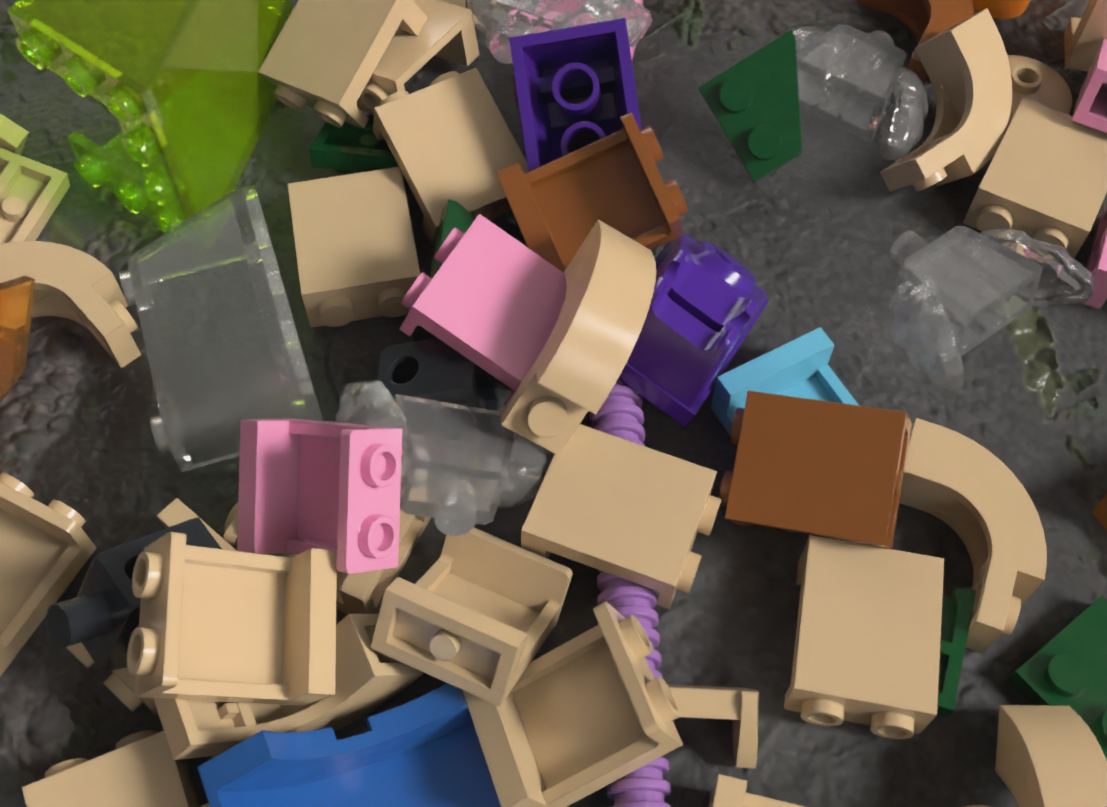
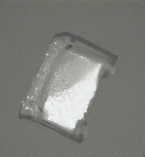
(217, 331)

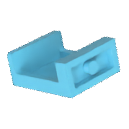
(790, 370)

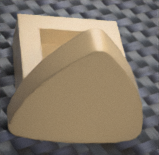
(725, 703)

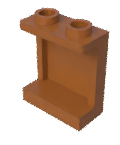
(601, 181)
(817, 468)

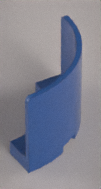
(408, 758)

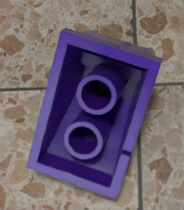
(572, 87)
(693, 326)

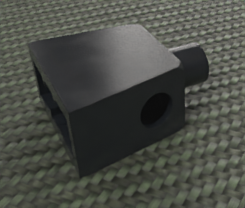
(436, 373)
(105, 605)

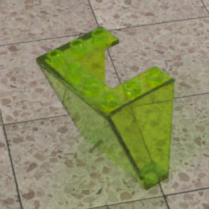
(175, 81)

